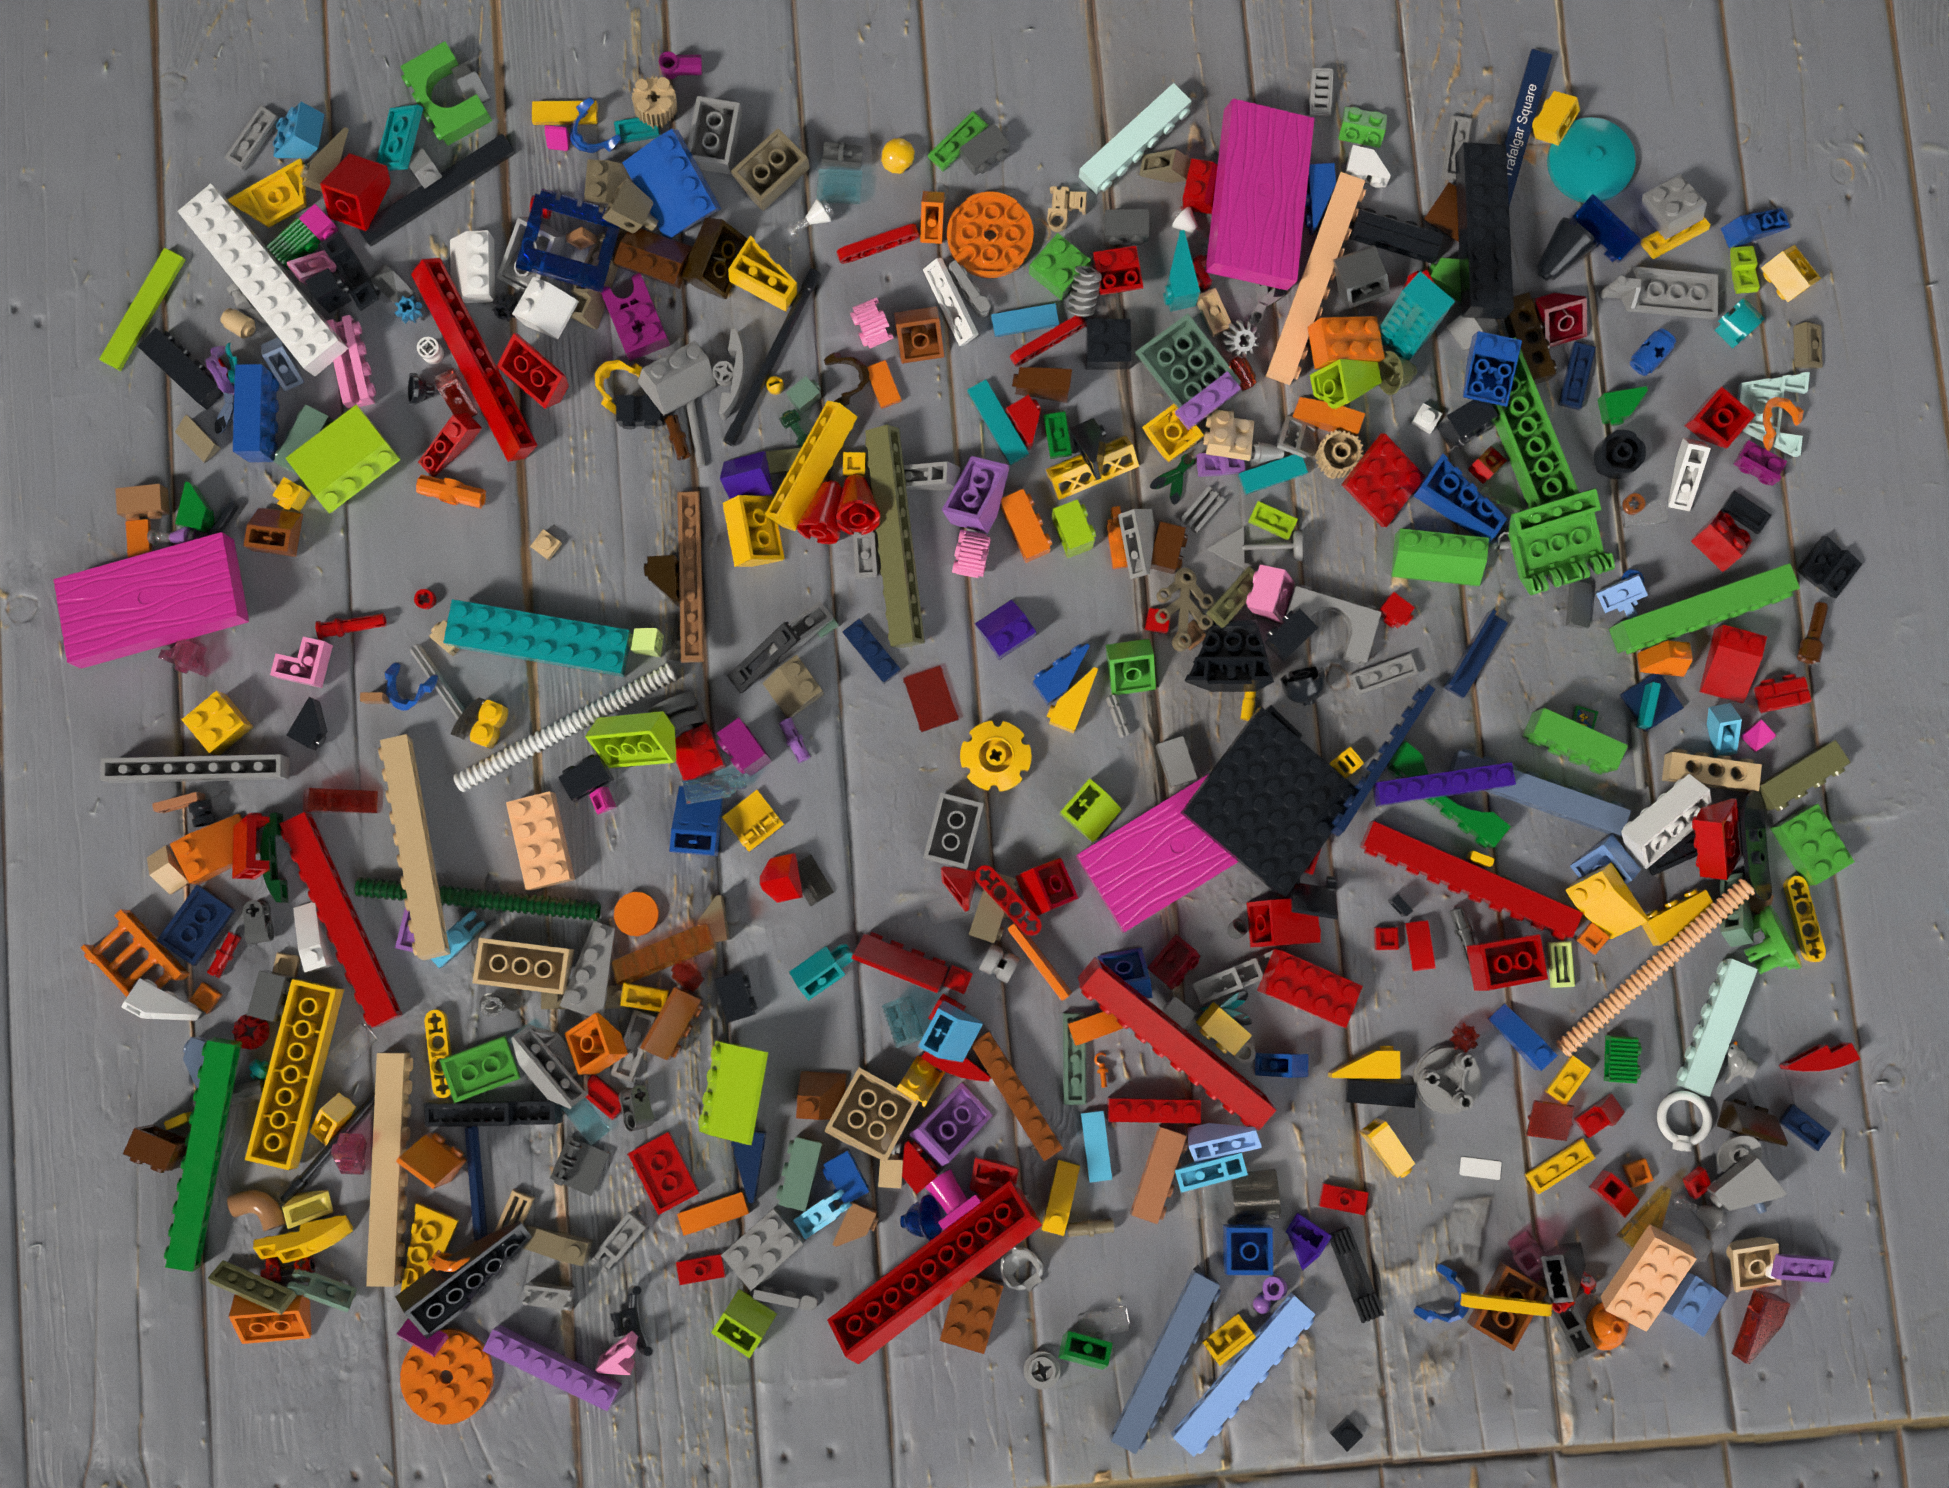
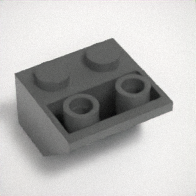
(1361, 277)

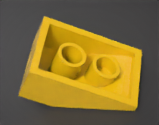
(1607, 901)

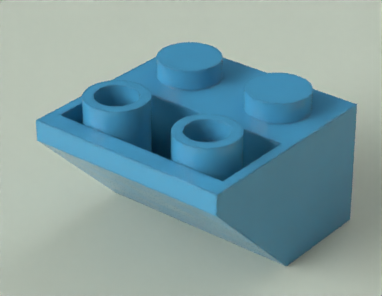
(298, 132)
(950, 1033)

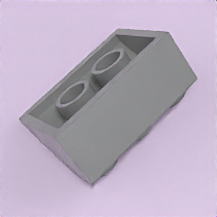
(678, 378)

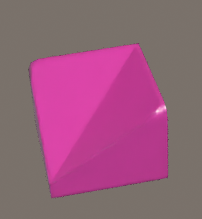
(1758, 735)

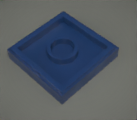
(1667, 701)

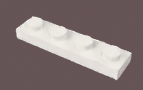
(950, 302)

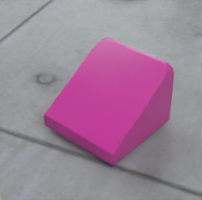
(557, 137)

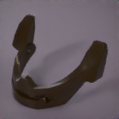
(835, 358)

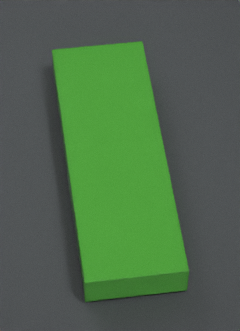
(948, 149)

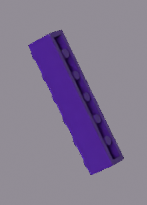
(1444, 784)

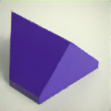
(1307, 1240)

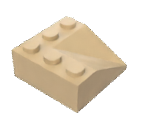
(871, 1115)

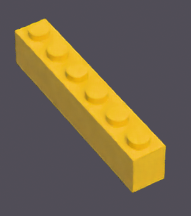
(811, 465)

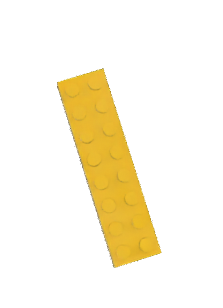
(294, 1074)

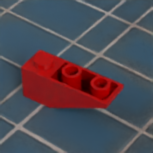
(449, 443)

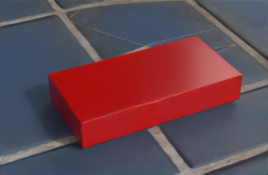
(603, 1096)

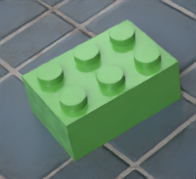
(1812, 844)

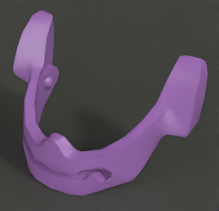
(219, 372)

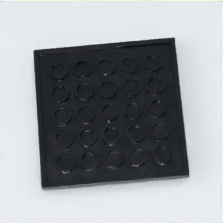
(1270, 802)

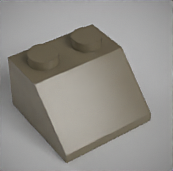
(793, 687)

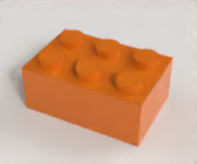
(1345, 339)

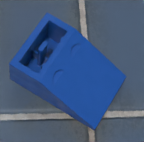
(1491, 368)
(696, 826)

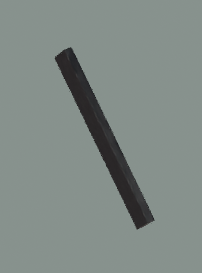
(452, 180)

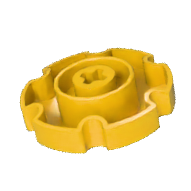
(987, 772)

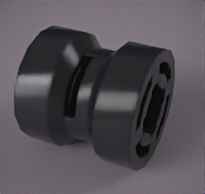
(201, 813)

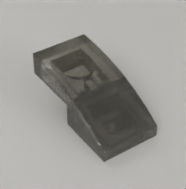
(471, 712)

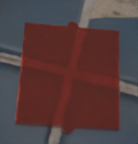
(1550, 1120)

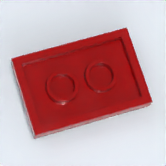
(663, 1173)

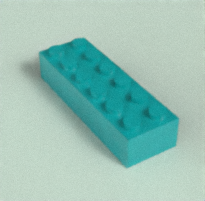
(1414, 316)

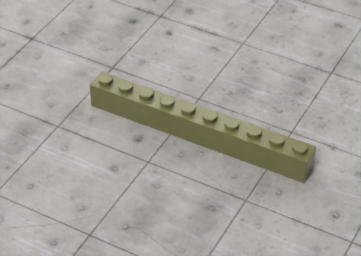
(894, 537)

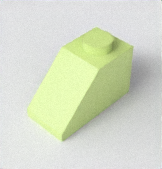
(646, 641)

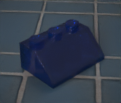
(1606, 228)

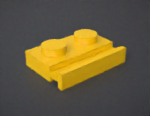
(920, 1081)

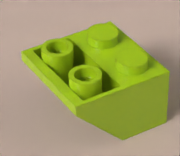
(1090, 810)
(744, 1323)

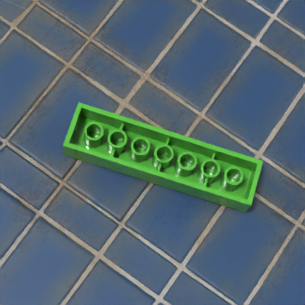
(1532, 442)
(1704, 610)

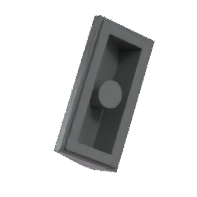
(1579, 604)

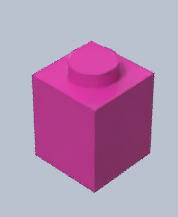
(318, 223)

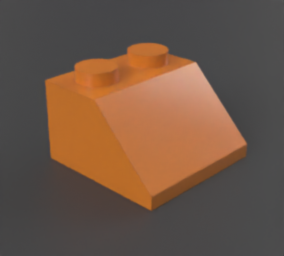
(595, 1045)

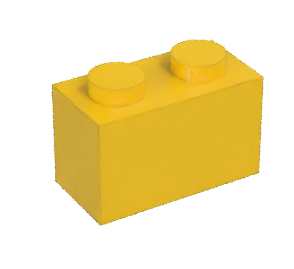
(1556, 117)
(1223, 1028)

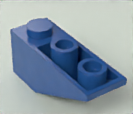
(1319, 189)
(1754, 227)
(1056, 681)

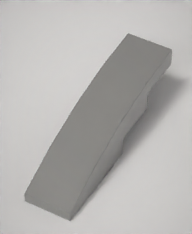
(1232, 978)

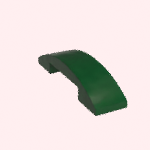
(268, 852)

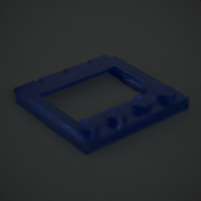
(561, 267)

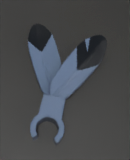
(225, 414)

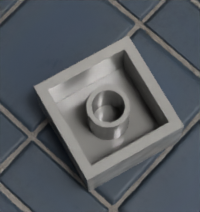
(1673, 206)

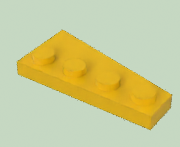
(430, 1233)

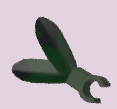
(1173, 477)

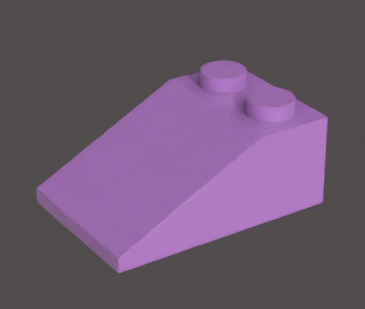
(977, 495)
(951, 1125)

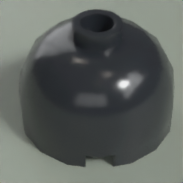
(1305, 685)

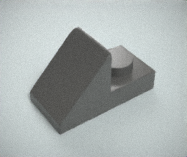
(470, 81)

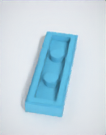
(1096, 1146)

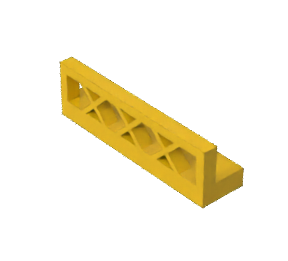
(1076, 467)

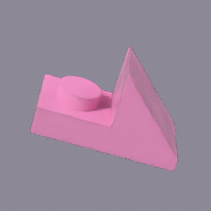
(310, 265)
(618, 1357)

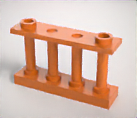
(142, 938)

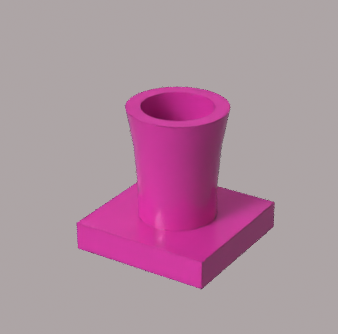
(951, 1198)

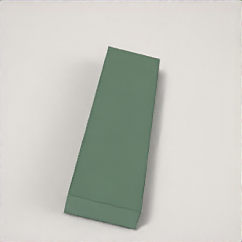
(1073, 1064)

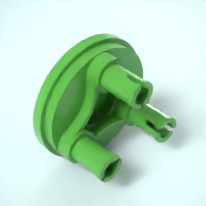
(1776, 943)

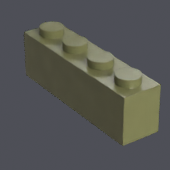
(1802, 775)

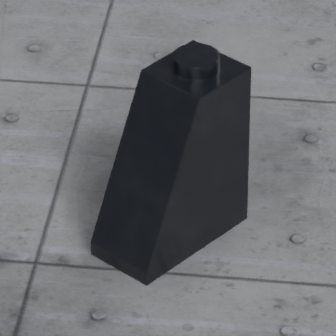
(1563, 1271)

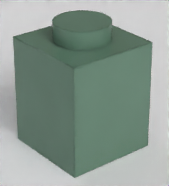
(804, 394)

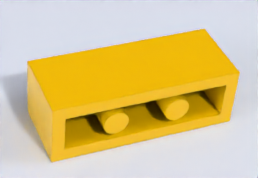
(1676, 916)

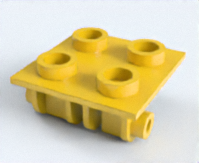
(753, 820)

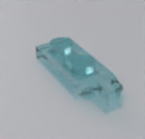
(712, 787)

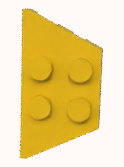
(274, 196)

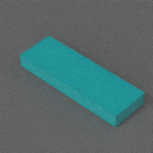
(1272, 474)

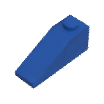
(1522, 1038)

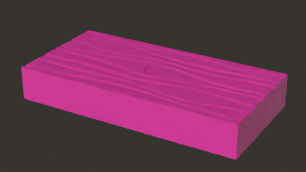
(1260, 195)
(150, 600)
(1153, 861)

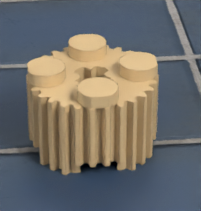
(654, 101)
(1343, 443)

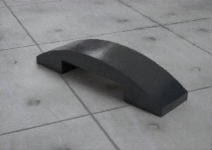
(351, 269)

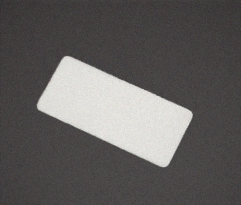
(1480, 1168)

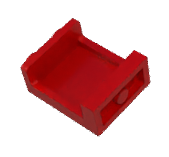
(244, 848)

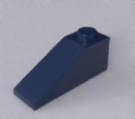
(749, 1163)

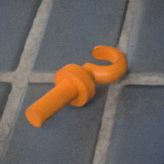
(1102, 1071)

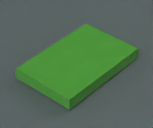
(480, 1069)

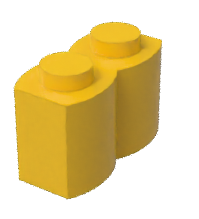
(487, 729)

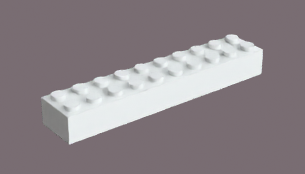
(262, 280)

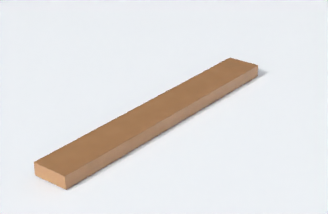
(690, 577)

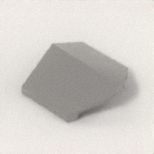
(1464, 328)
(1298, 437)

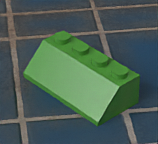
(1439, 557)

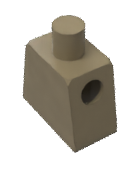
(630, 208)

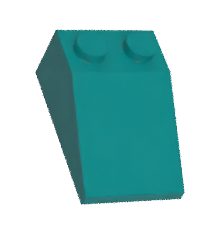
(1182, 284)

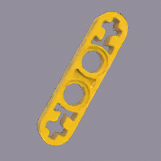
(1808, 917)
(434, 1053)
(1506, 1304)

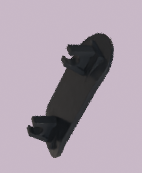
(1755, 845)

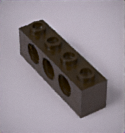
(1526, 306)

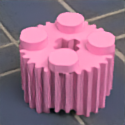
(872, 323)
(971, 554)

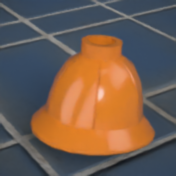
(1605, 1328)

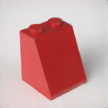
(355, 191)
(1275, 925)

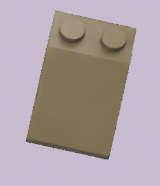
(602, 181)

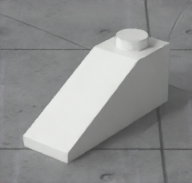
(1687, 473)
(312, 939)

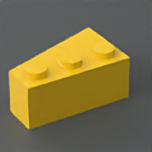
(761, 276)

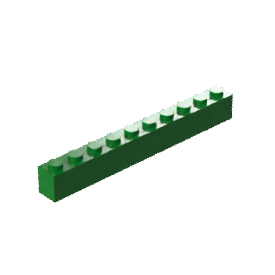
(203, 1154)

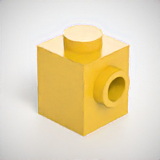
(291, 495)

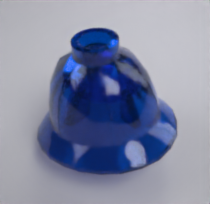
(923, 1218)

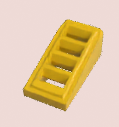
(1341, 757)

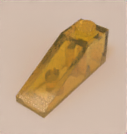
(1651, 1213)

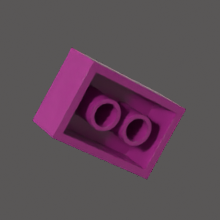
(741, 744)

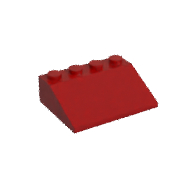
(900, 963)

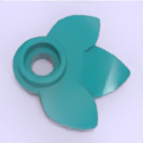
(233, 361)

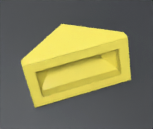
(306, 1207)

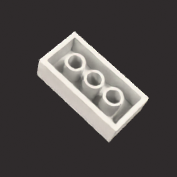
(1665, 821)

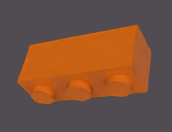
(1025, 525)

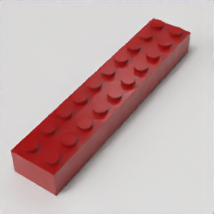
(1176, 1044)
(934, 1272)

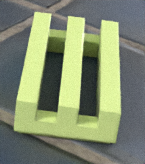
(1552, 965)

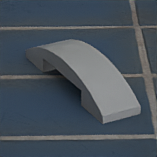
(730, 400)

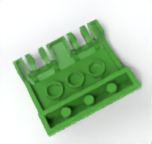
(1558, 542)

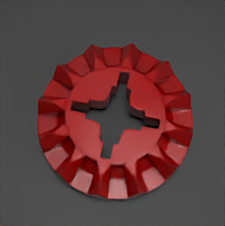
(260, 1034)

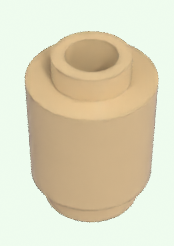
(238, 323)

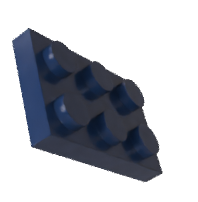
(196, 925)

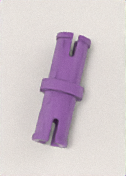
(794, 740)

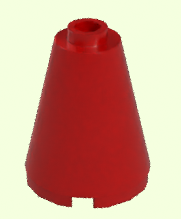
(857, 507)
(820, 515)

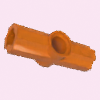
(451, 491)

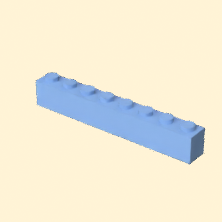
(1242, 1375)

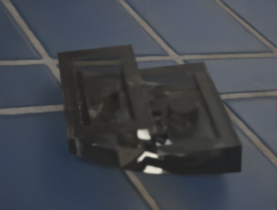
(1256, 1196)

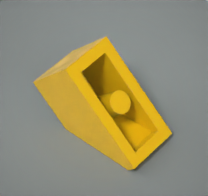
(332, 1118)

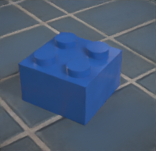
(1248, 1249)

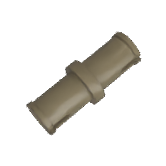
(1090, 1227)

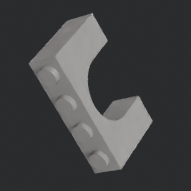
(1361, 620)

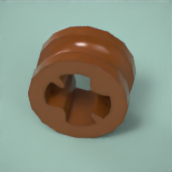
(1637, 497)

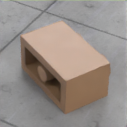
(142, 501)

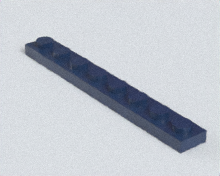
(1377, 766)

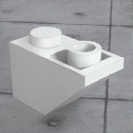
(1366, 165)

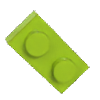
(1272, 520)

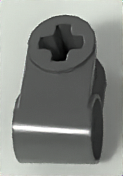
(259, 924)
(636, 1110)

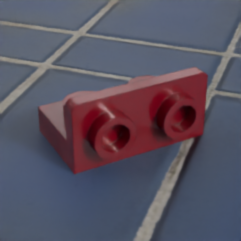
(1174, 962)

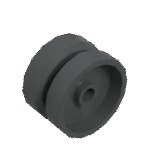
(681, 712)

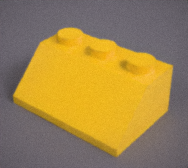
(751, 533)

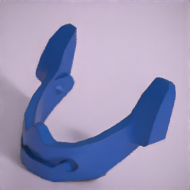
(577, 139)
(392, 693)
(1458, 1312)

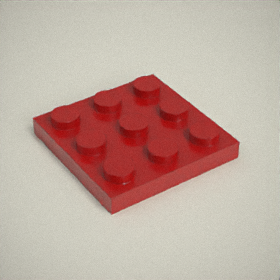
(1383, 480)

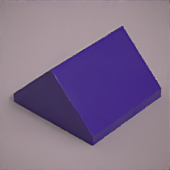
(747, 476)

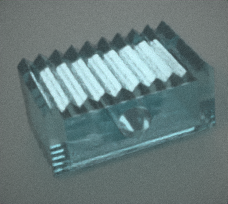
(903, 1022)

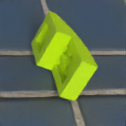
(1743, 269)

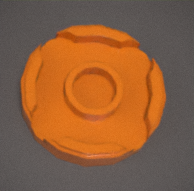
(636, 914)

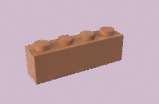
(1158, 1175)

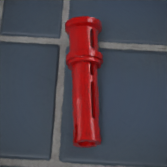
(339, 627)

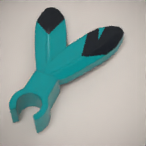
(1231, 1004)

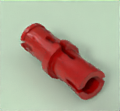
(224, 954)

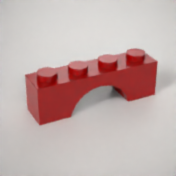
(1153, 1110)

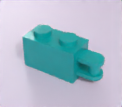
(821, 970)

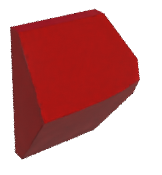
(781, 878)
(991, 1175)

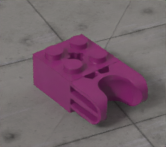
(635, 313)

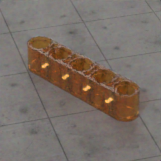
(663, 954)

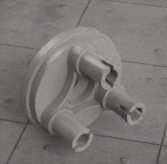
(1447, 1079)

